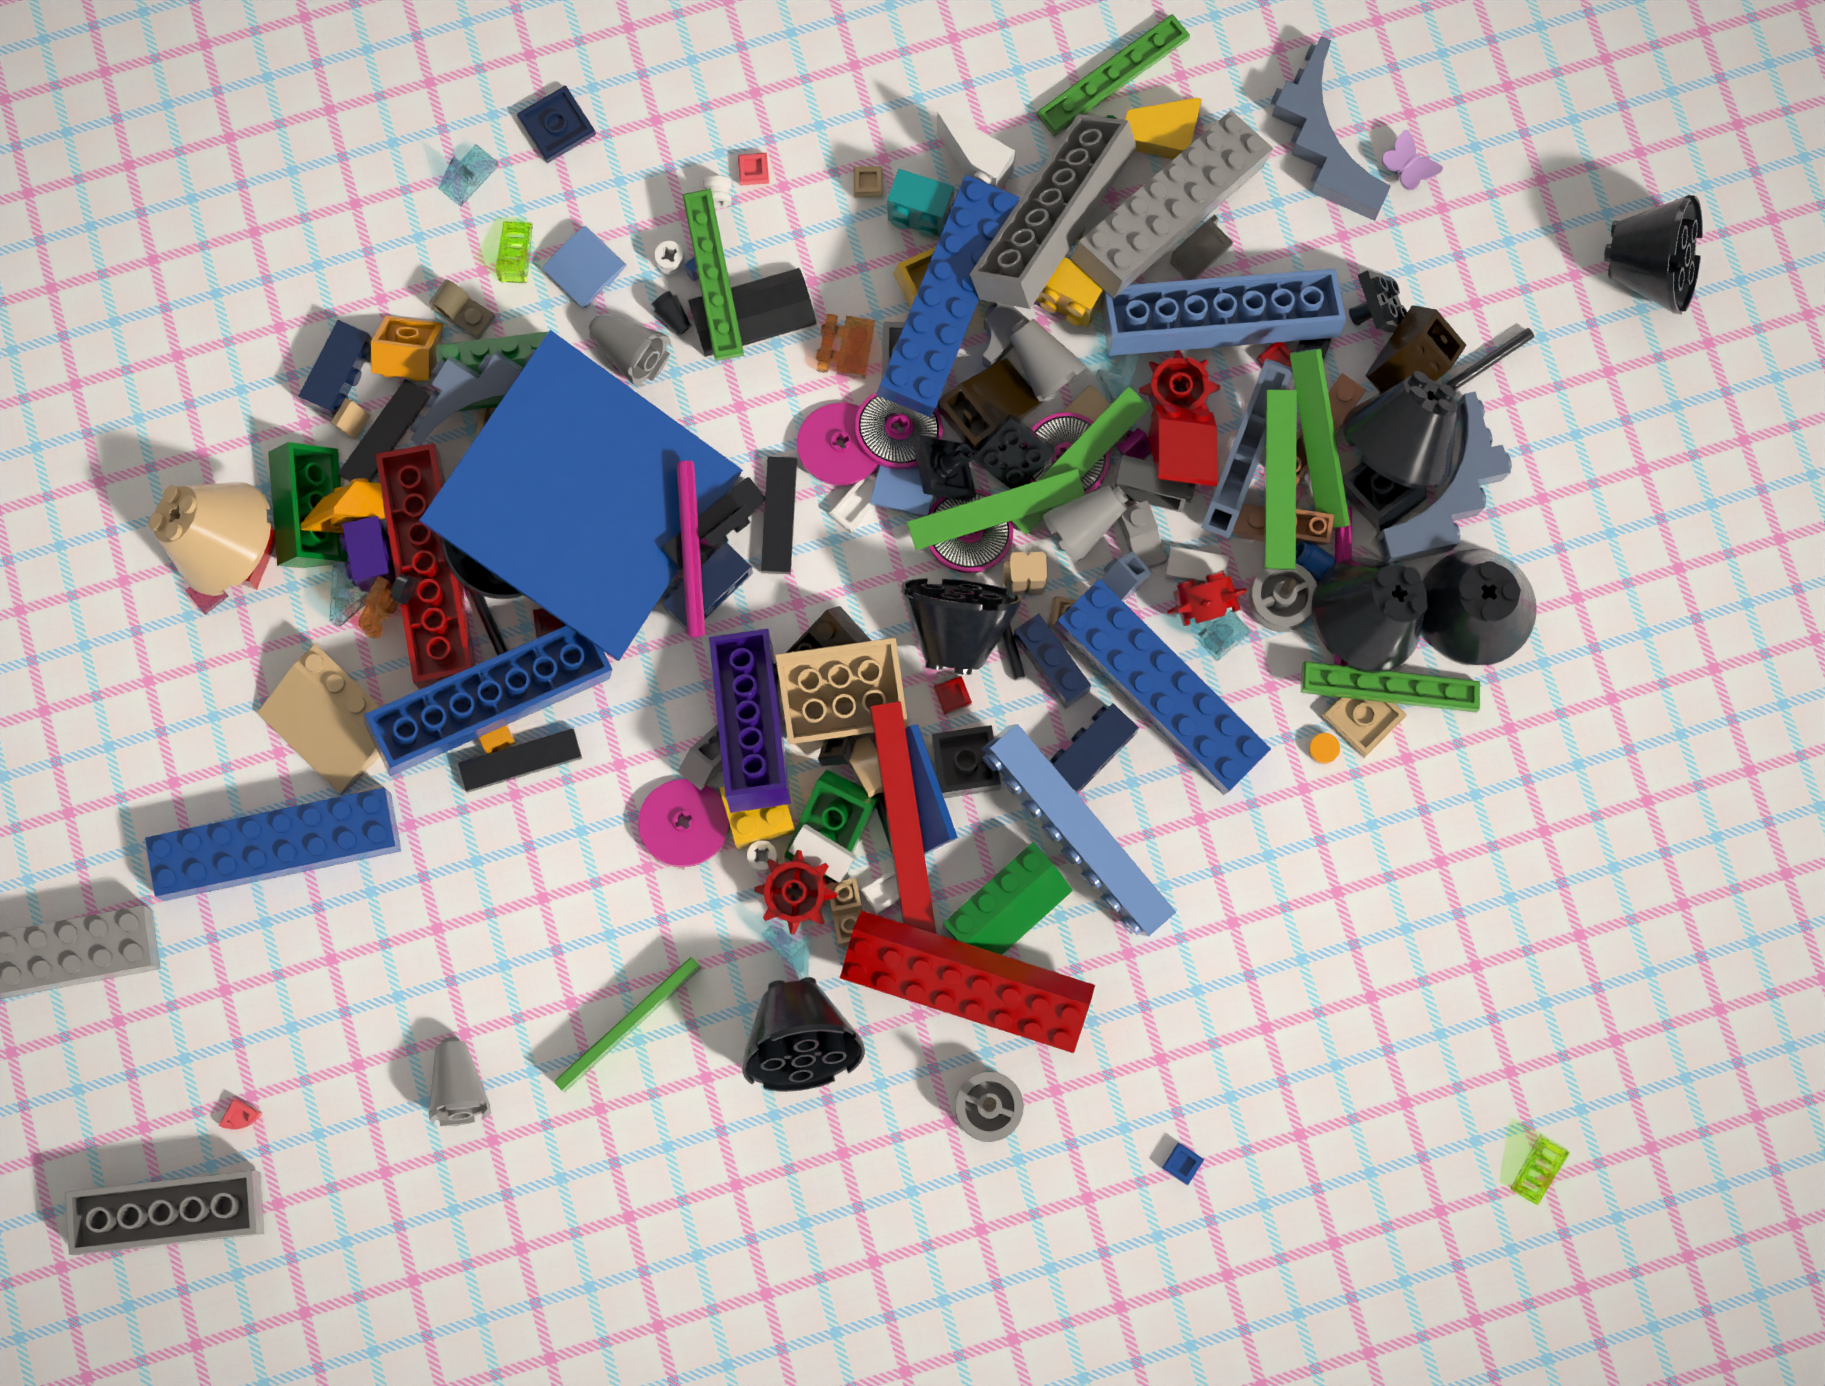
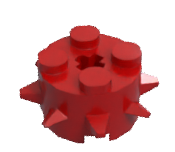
(1176, 373)
(1206, 599)
(782, 904)

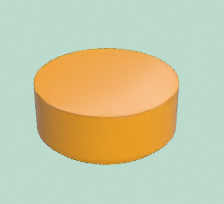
(1324, 748)

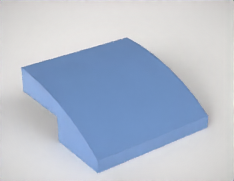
(584, 266)
(901, 491)

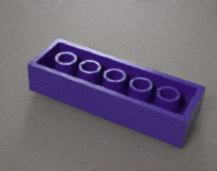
(749, 721)

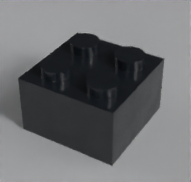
(1379, 498)
(961, 762)

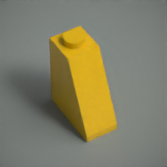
(1165, 127)

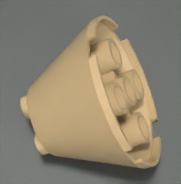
(213, 532)

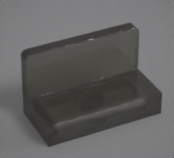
(1200, 249)

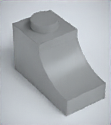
(998, 322)
(1142, 534)
(703, 760)

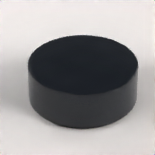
(403, 589)

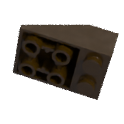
(1420, 344)
(985, 401)
(829, 630)

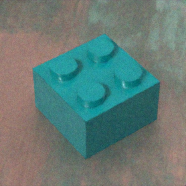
(919, 203)

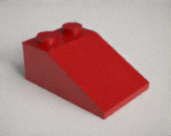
(1184, 444)

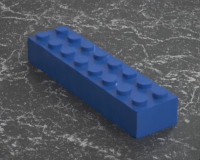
(945, 299)
(1162, 687)
(485, 698)
(273, 844)

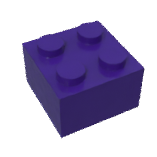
(368, 552)

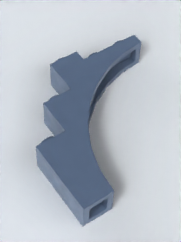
(1336, 174)
(464, 386)
(1244, 453)
(1476, 465)

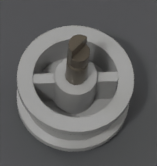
(1282, 598)
(989, 1106)

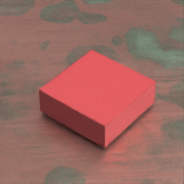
(753, 169)

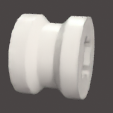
(720, 190)
(671, 264)
(755, 853)

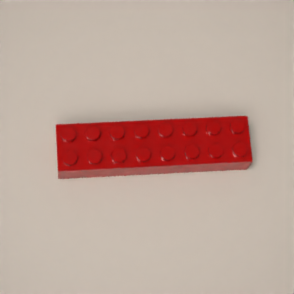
(436, 613)
(967, 981)

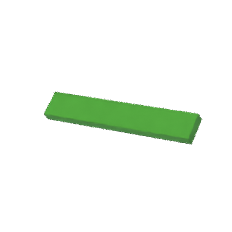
(1113, 74)
(713, 275)
(1319, 435)
(1092, 444)
(1280, 480)
(995, 509)
(1390, 687)
(627, 1024)

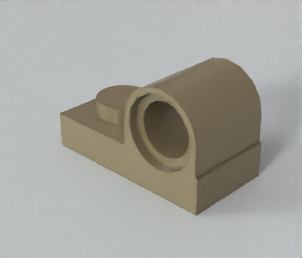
(457, 307)

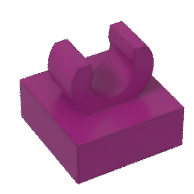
(1135, 445)

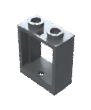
(1140, 483)

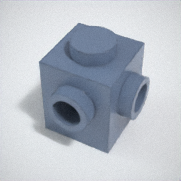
(1125, 575)

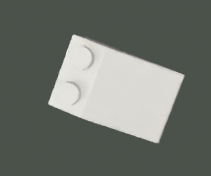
(975, 151)

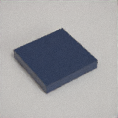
(556, 124)

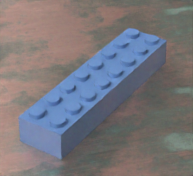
(1223, 312)
(1077, 830)

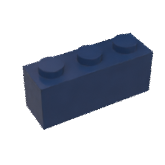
(336, 369)
(720, 578)
(1052, 661)
(1094, 747)

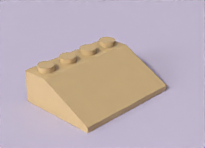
(832, 688)
(322, 718)

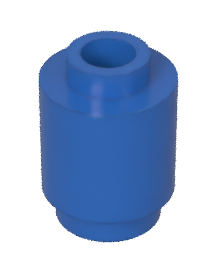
(1313, 559)

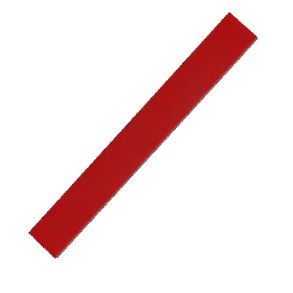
(902, 816)

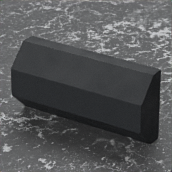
(762, 309)

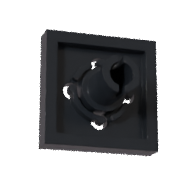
(1381, 302)
(1012, 436)
(949, 464)

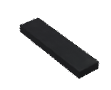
(385, 431)
(779, 515)
(520, 760)

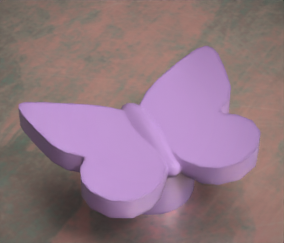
(1408, 164)

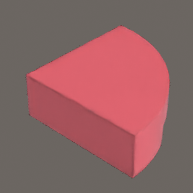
(239, 1116)

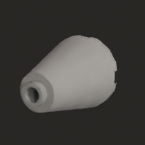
(631, 347)
(1044, 358)
(1086, 519)
(456, 1086)

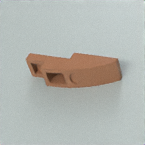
(1342, 398)
(1310, 525)

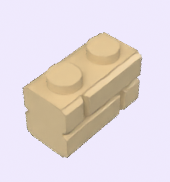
(1025, 573)

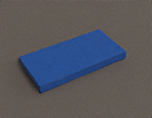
(932, 810)

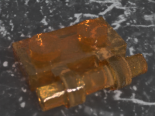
(854, 349)
(377, 608)

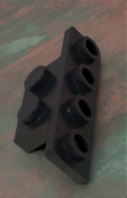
(720, 519)

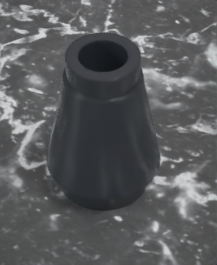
(671, 312)

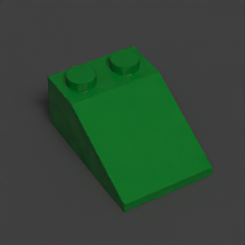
(837, 811)

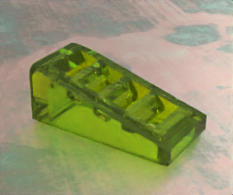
(514, 269)
(1549, 1175)

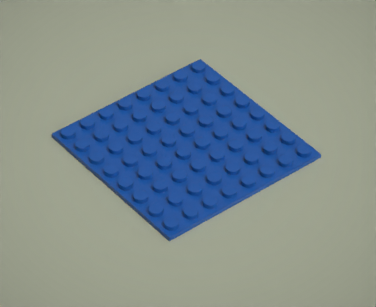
(577, 494)

